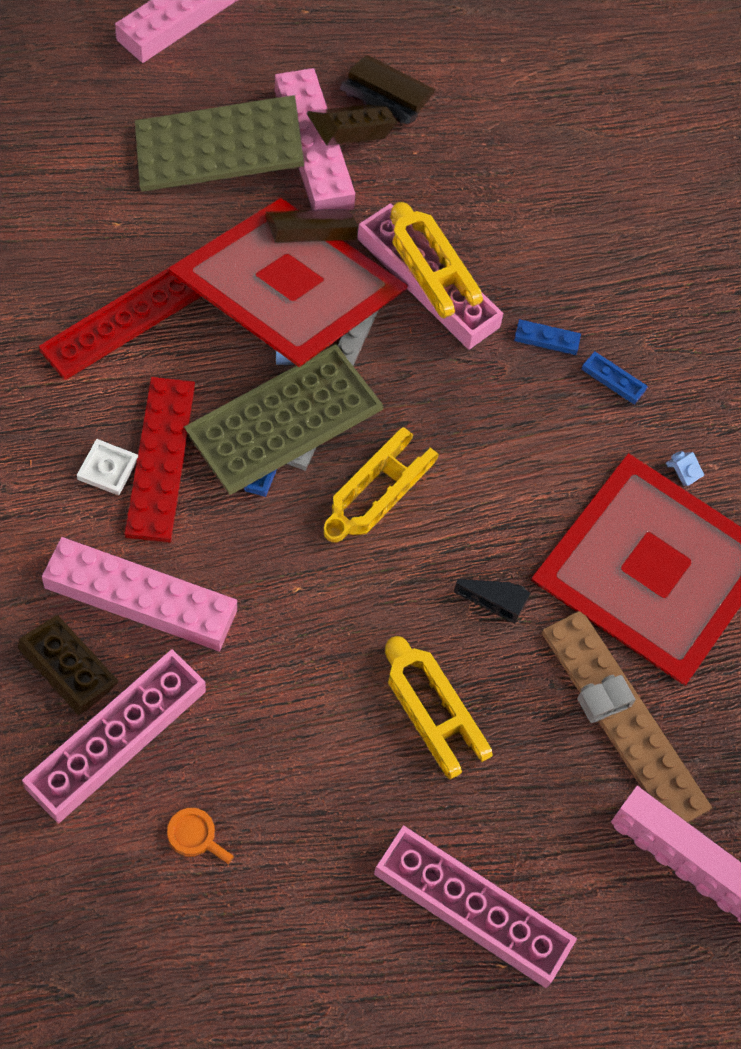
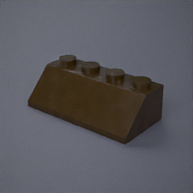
(352, 123)

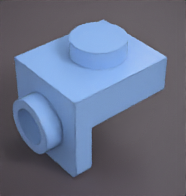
(686, 467)

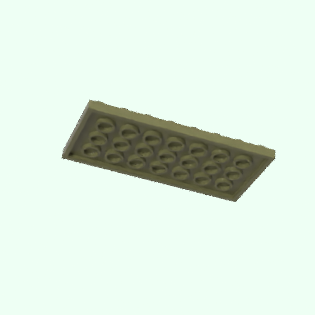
(218, 143)
(283, 419)

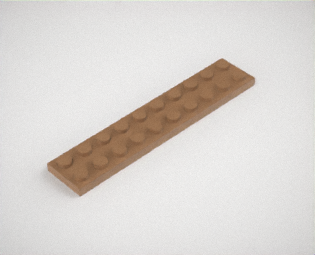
(632, 730)

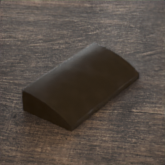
(391, 83)
(311, 225)
(67, 664)

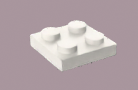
(107, 467)

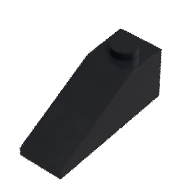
(496, 596)

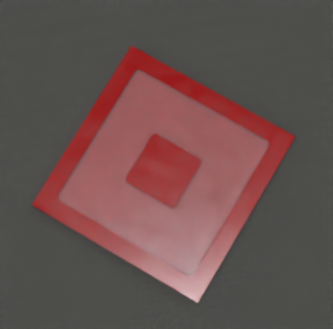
(288, 292)
(650, 568)

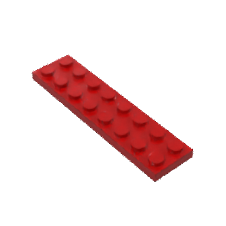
(116, 323)
(160, 460)

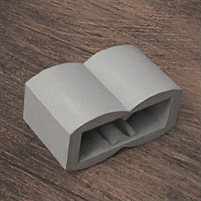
(605, 698)

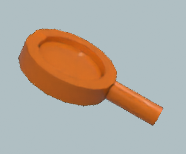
(193, 833)

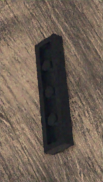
(370, 97)

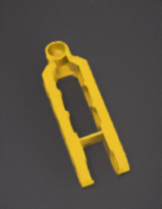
(432, 282)
(338, 525)
(401, 655)

